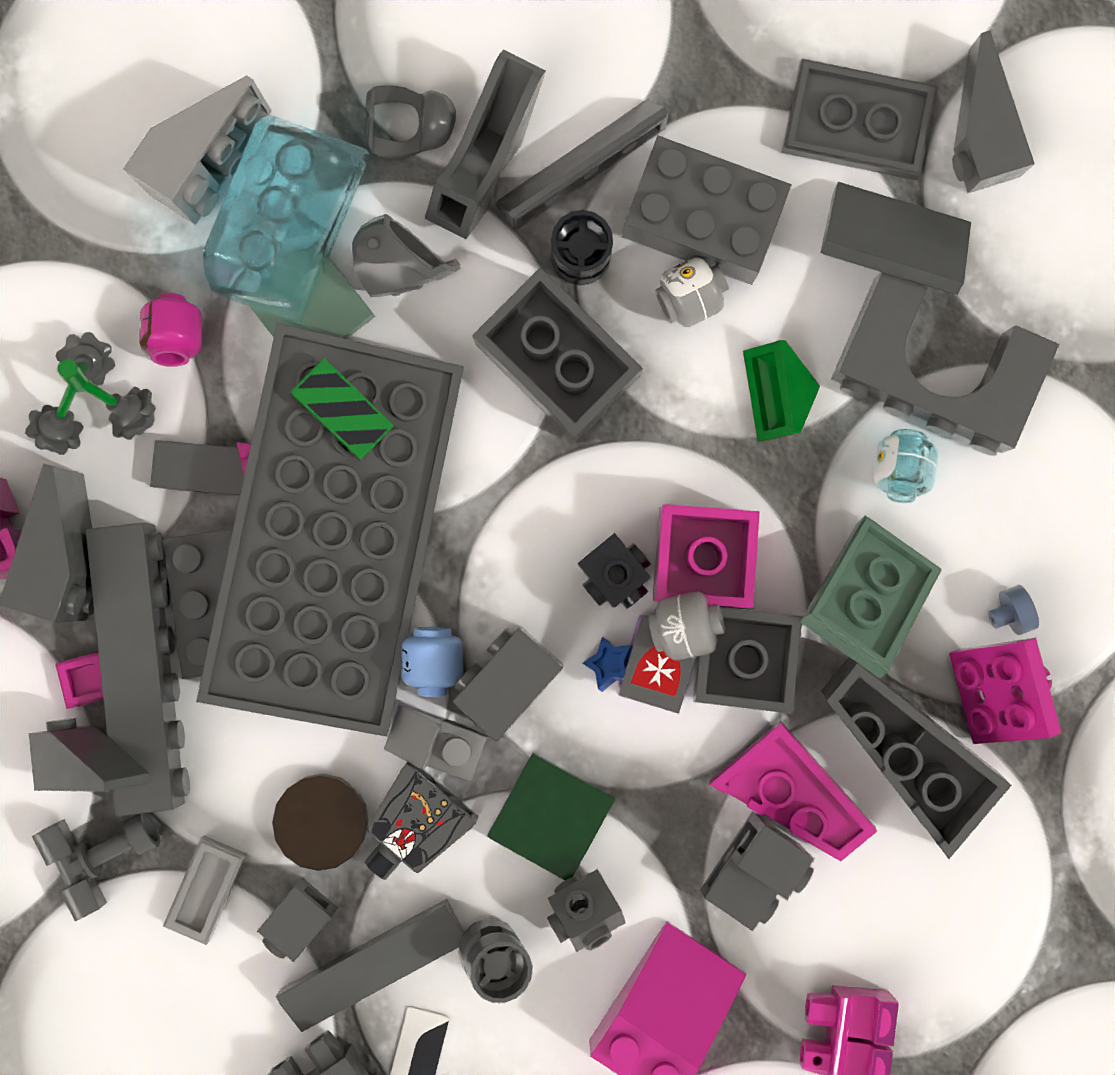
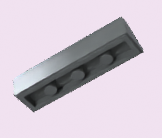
(583, 163)
(371, 966)

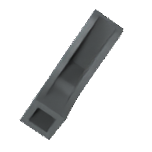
(488, 145)

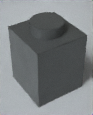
(296, 921)

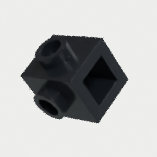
(615, 553)

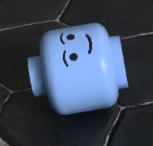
(432, 660)

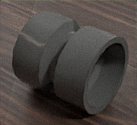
(495, 961)

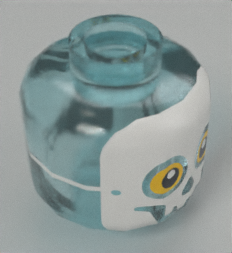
(905, 465)

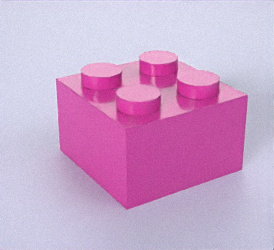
(707, 554)

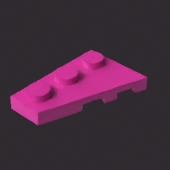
(793, 789)

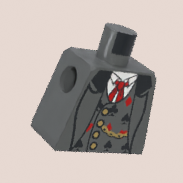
(416, 823)

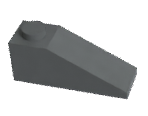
(989, 133)
(81, 760)

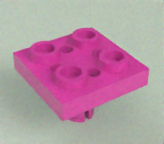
(1014, 691)

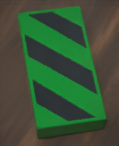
(341, 409)

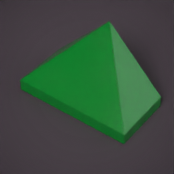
(778, 390)

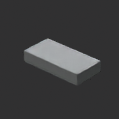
(205, 890)

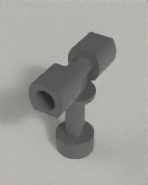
(81, 863)

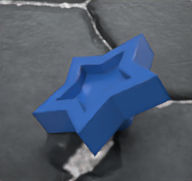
(609, 663)

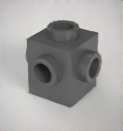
(584, 911)

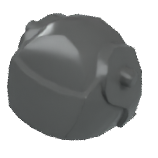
(394, 259)

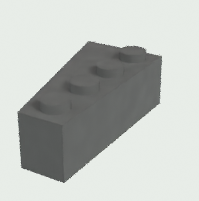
(926, 765)

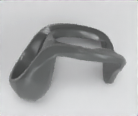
(435, 126)

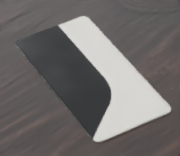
(420, 1043)

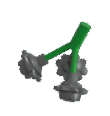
(81, 362)

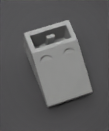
(197, 149)

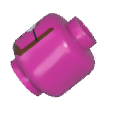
(170, 330)

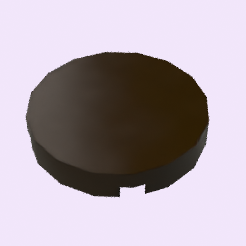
(320, 822)

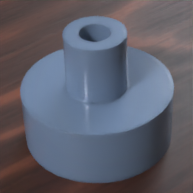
(1016, 610)

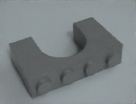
(878, 367)

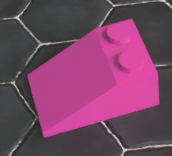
(667, 1009)

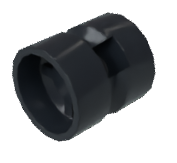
(581, 247)

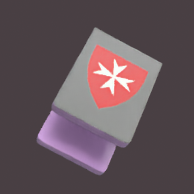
(652, 675)

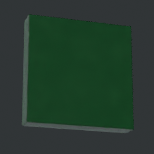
(551, 817)

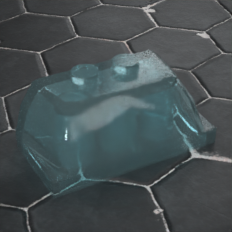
(281, 216)

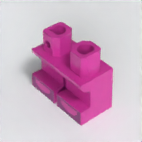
(857, 1034)

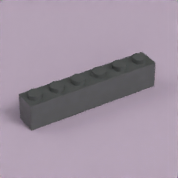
(136, 662)

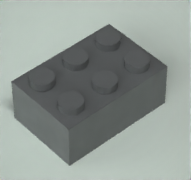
(705, 209)
(557, 355)

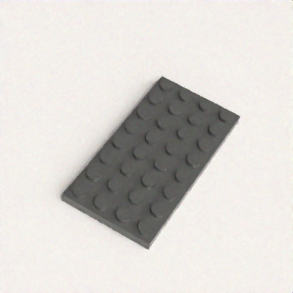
(329, 543)

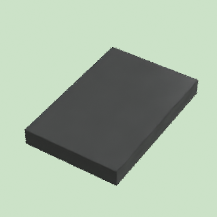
(859, 119)
(897, 238)

